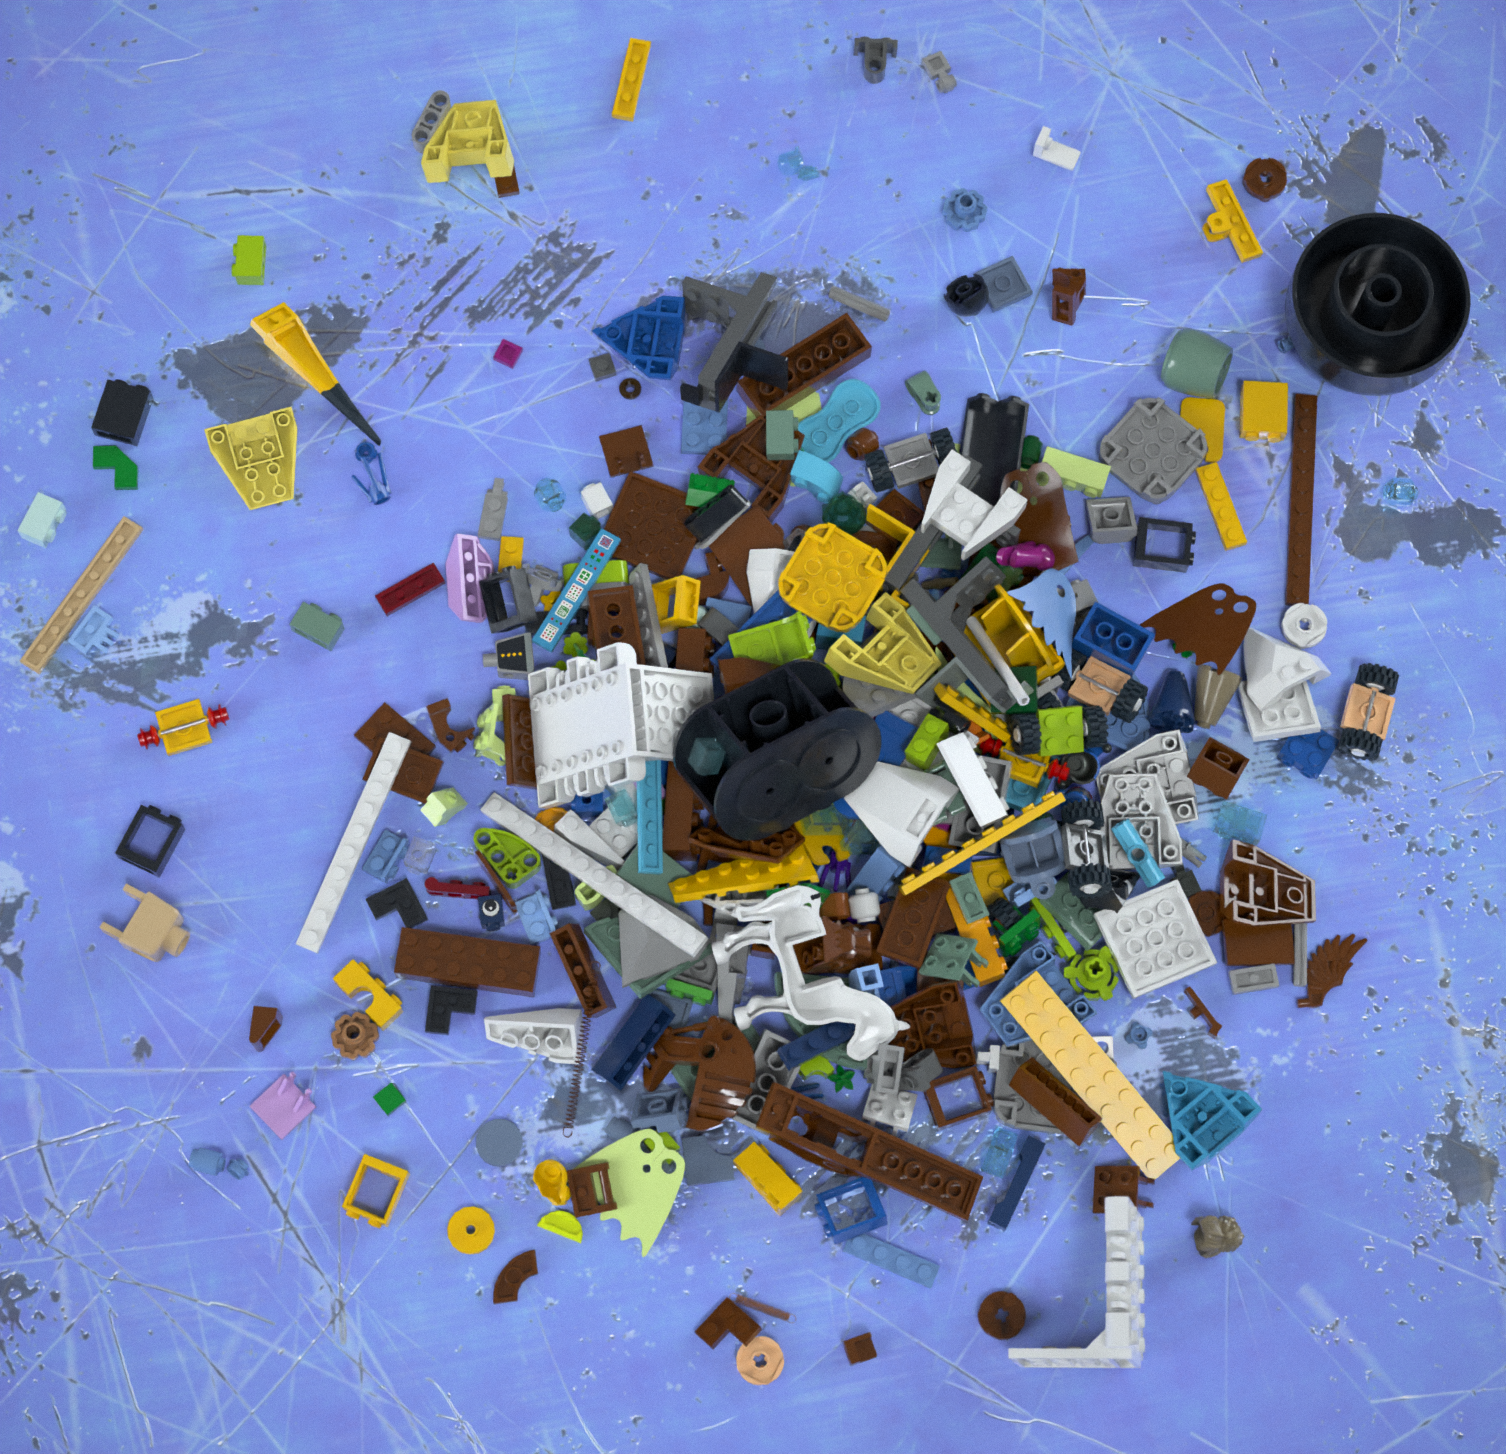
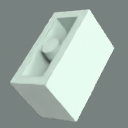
(42, 520)

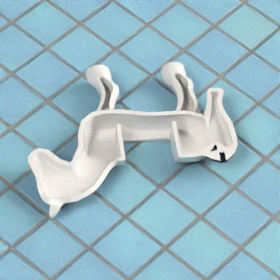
(816, 1001)

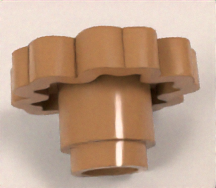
(363, 1044)

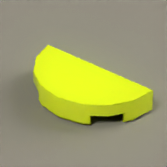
(562, 1224)

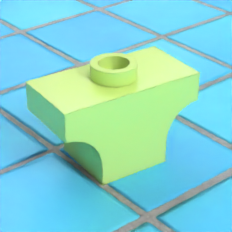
(443, 806)

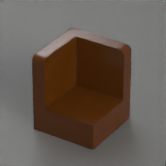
(859, 1349)

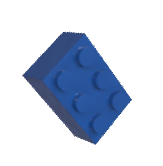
(1112, 639)

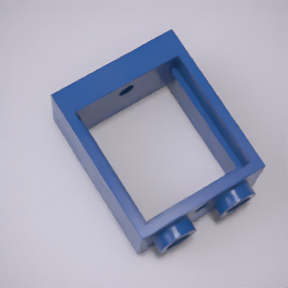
(845, 1191)

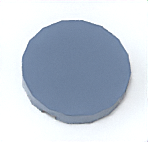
(499, 1142)

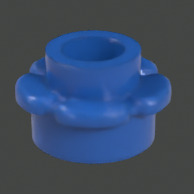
(366, 447)

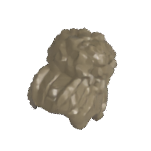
(1216, 1235)

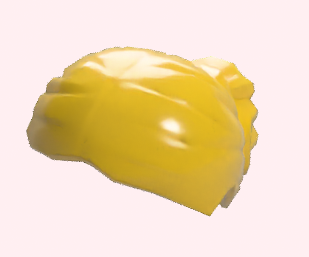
(552, 1180)

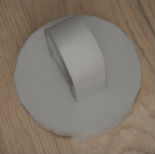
(541, 580)

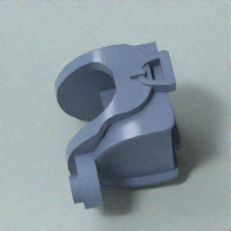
(1035, 855)

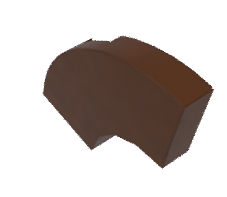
(513, 1277)

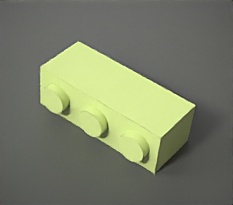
(1076, 472)

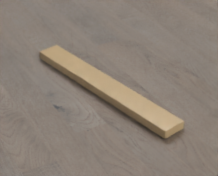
(81, 595)

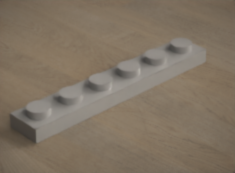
(647, 617)

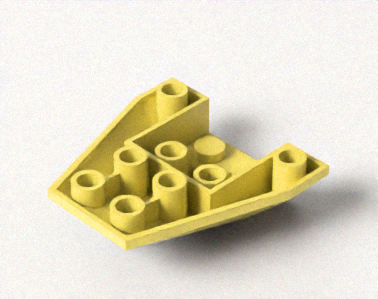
(258, 456)

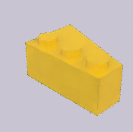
(768, 1178)

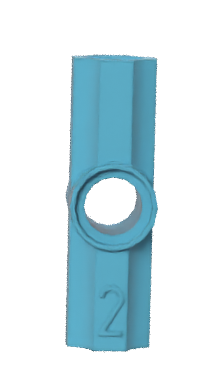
(1145, 865)

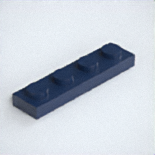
(816, 1043)

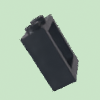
(1163, 563)
(495, 604)
(141, 862)

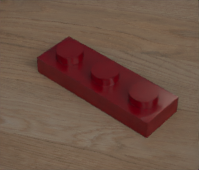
(410, 589)

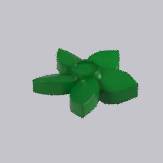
(842, 1079)

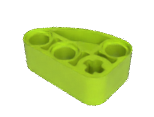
(515, 854)

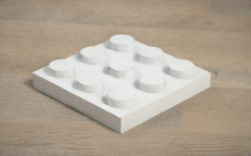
(1288, 717)

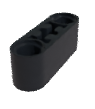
(715, 512)

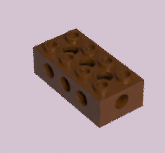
(626, 622)

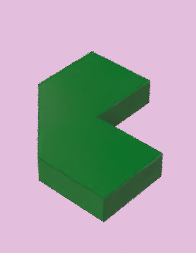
(113, 458)

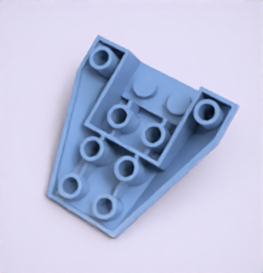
(1043, 961)

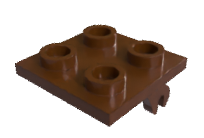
(626, 451)
(1118, 1182)

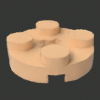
(764, 1374)

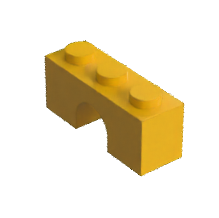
(355, 978)

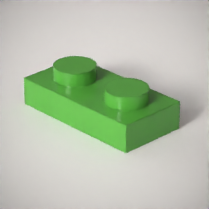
(698, 995)

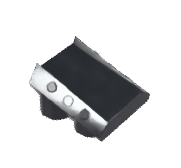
(1122, 885)

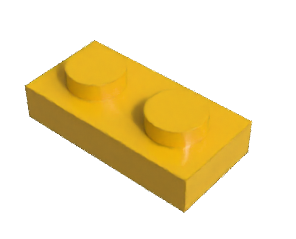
(510, 552)

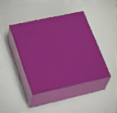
(508, 353)

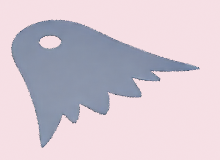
(1051, 610)

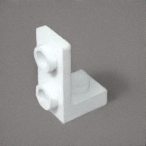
(1055, 152)

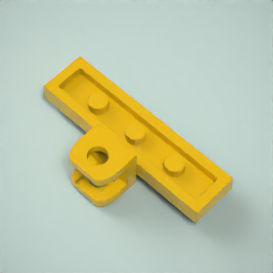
(1230, 222)

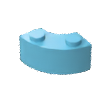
(816, 476)

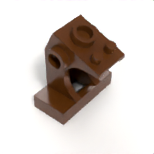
(1070, 287)
(438, 714)

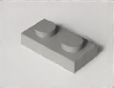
(1253, 979)

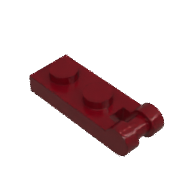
(456, 889)

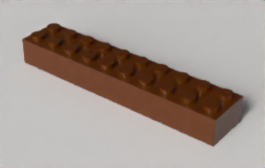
(681, 804)

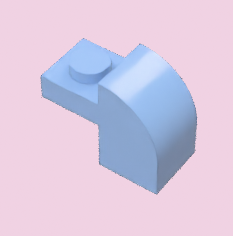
(866, 979)

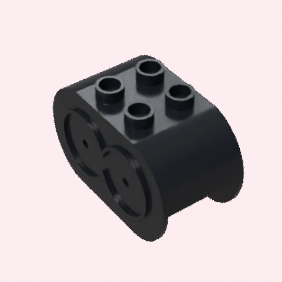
(788, 748)

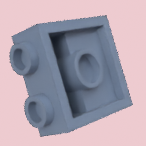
(661, 1108)

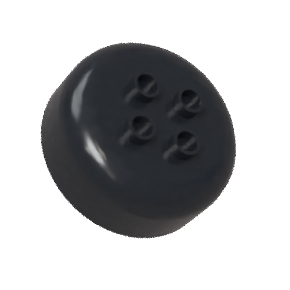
(1377, 304)

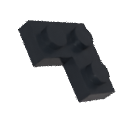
(398, 898)
(444, 1002)

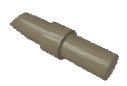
(939, 583)

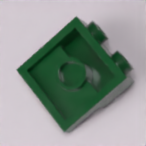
(1013, 575)

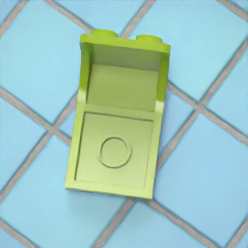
(776, 641)

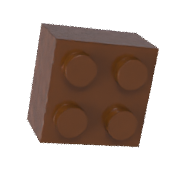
(1218, 768)

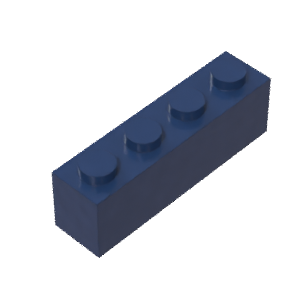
(633, 1042)

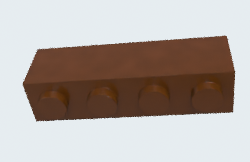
(577, 959)

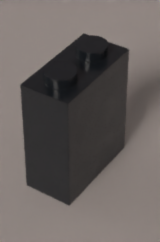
(122, 412)

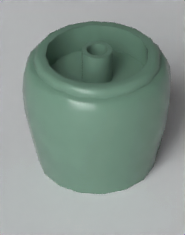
(1196, 363)

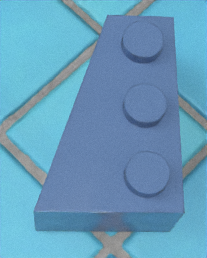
(877, 874)

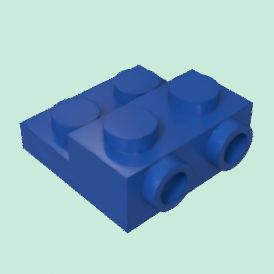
(1308, 752)

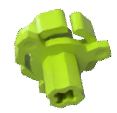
(1098, 961)

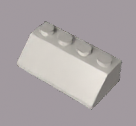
(973, 780)

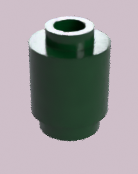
(1031, 451)

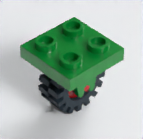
(1012, 926)

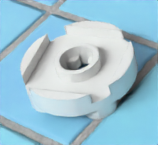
(1305, 613)

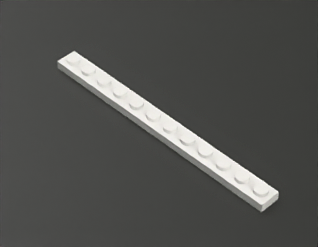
(594, 875)

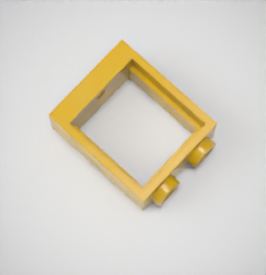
(686, 602)
(383, 1168)

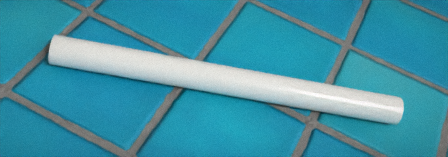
(997, 660)

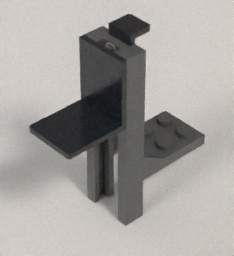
(736, 351)

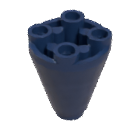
(1173, 705)

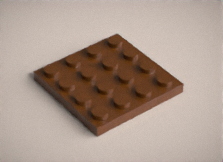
(652, 527)

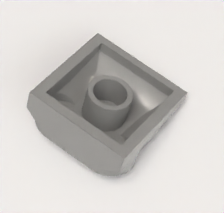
(1111, 520)

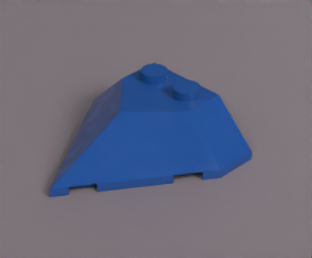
(649, 336)

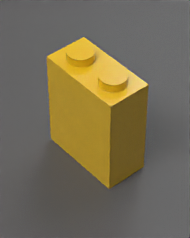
(1263, 411)

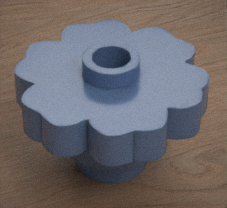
(964, 210)

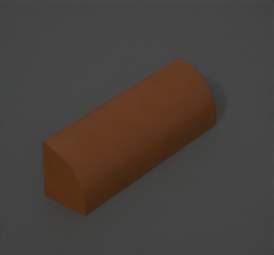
(1055, 1101)

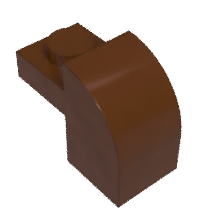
(716, 583)

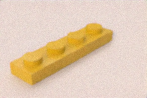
(631, 79)
(1221, 506)
(967, 707)

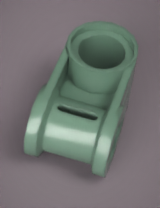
(923, 389)

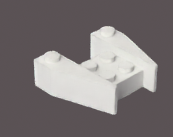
(963, 513)
(603, 837)

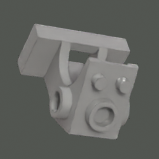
(878, 1066)

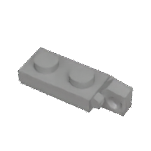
(493, 512)

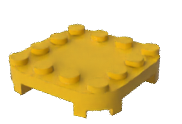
(832, 577)

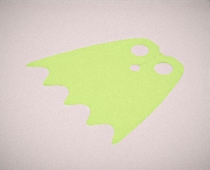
(640, 1196)

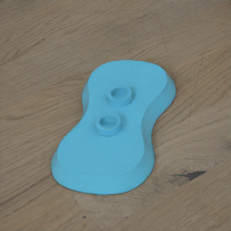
(848, 409)

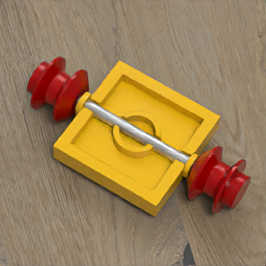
(183, 727)
(1025, 768)

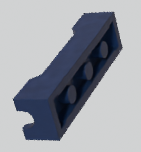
(1029, 1157)

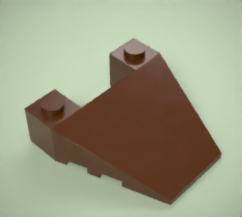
(747, 457)

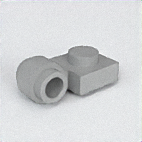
(938, 67)

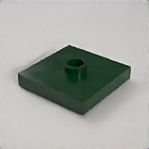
(1029, 675)

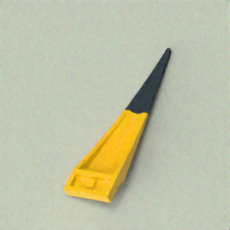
(291, 342)

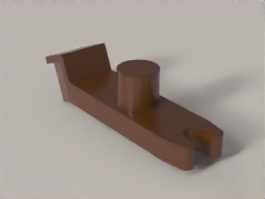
(1200, 1009)

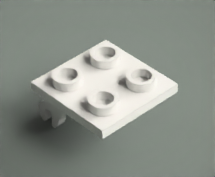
(890, 1109)

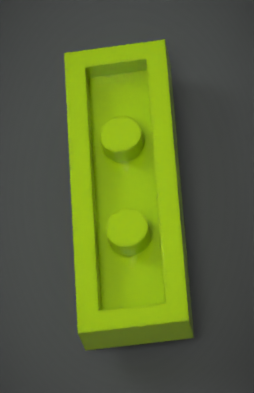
(1052, 930)

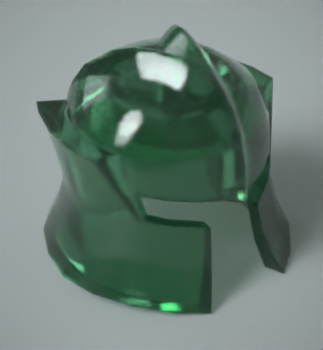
(844, 512)

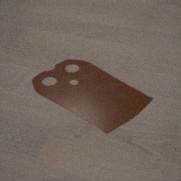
(1048, 519)
(733, 545)

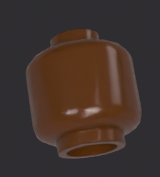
(862, 443)

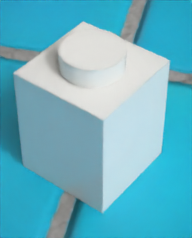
(596, 500)

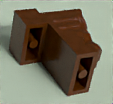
(841, 949)

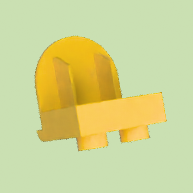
(1015, 637)

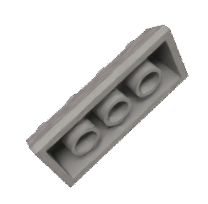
(965, 824)
(768, 1070)

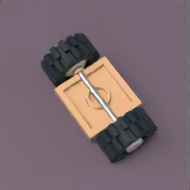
(1103, 686)
(1368, 711)

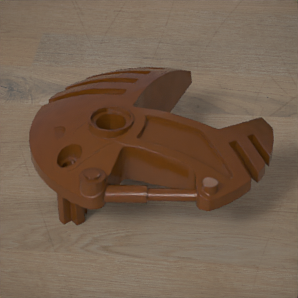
(720, 1080)

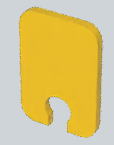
(1209, 417)
(814, 843)

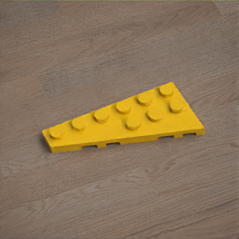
(744, 877)

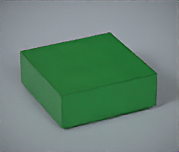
(389, 1099)

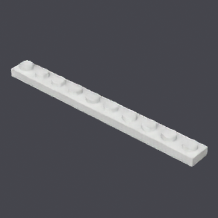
(353, 842)

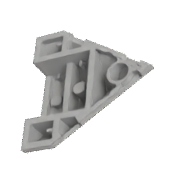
(647, 952)

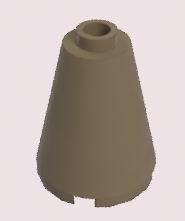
(1213, 694)

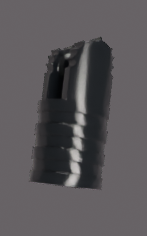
(956, 721)

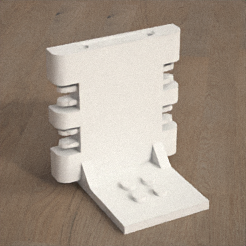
(606, 721)
(1122, 1340)

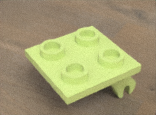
(486, 742)

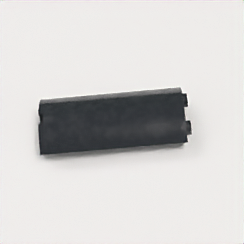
(994, 438)

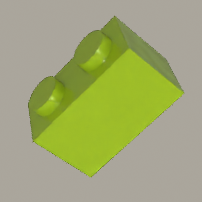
(250, 260)
(923, 745)

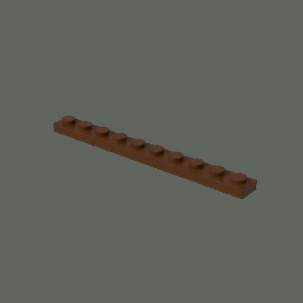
(1301, 499)

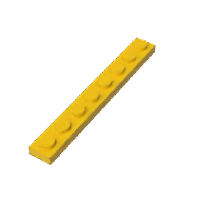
(989, 837)

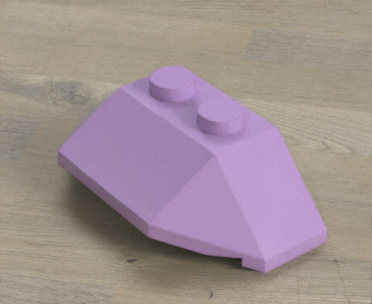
(465, 567)

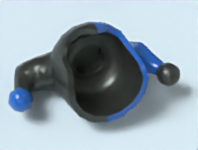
(1083, 766)

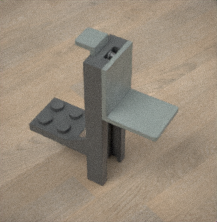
(950, 627)

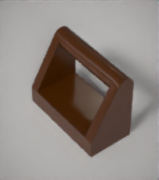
(264, 1026)

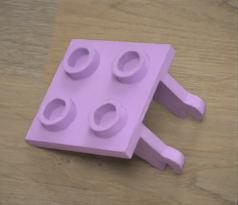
(283, 1105)

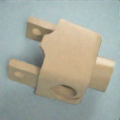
(152, 928)

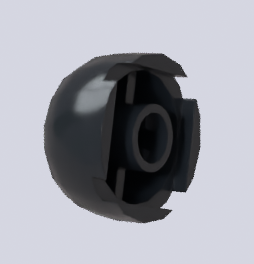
(967, 295)

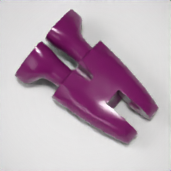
(1027, 555)

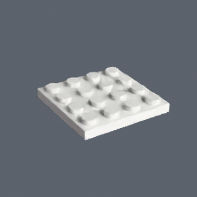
(1155, 939)

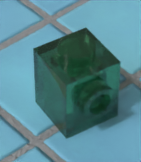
(585, 530)

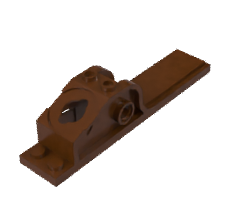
(883, 1157)

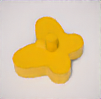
(550, 600)

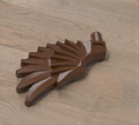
(1328, 969)

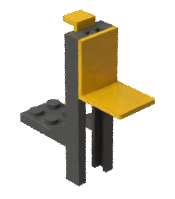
(918, 545)

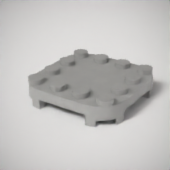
(1153, 450)
(1008, 1105)

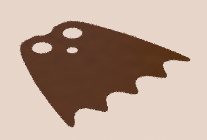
(1199, 629)

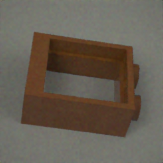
(934, 1105)

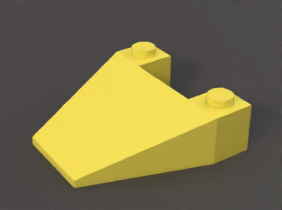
(468, 136)
(893, 658)

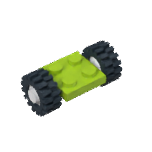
(1058, 730)

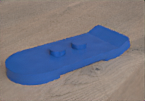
(895, 736)

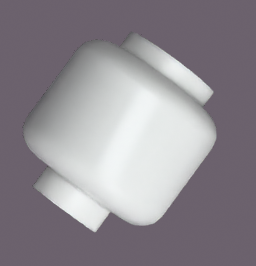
(864, 905)

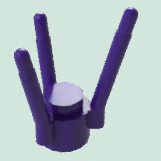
(837, 868)

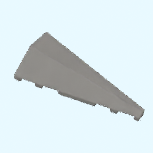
(731, 975)

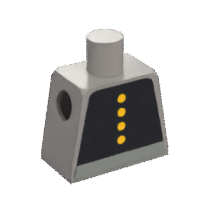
(512, 657)

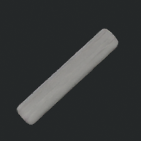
(859, 303)
(1300, 955)

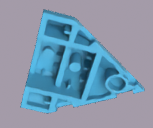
(1205, 1117)

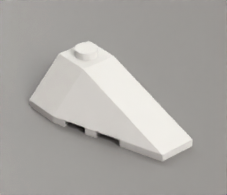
(542, 1032)

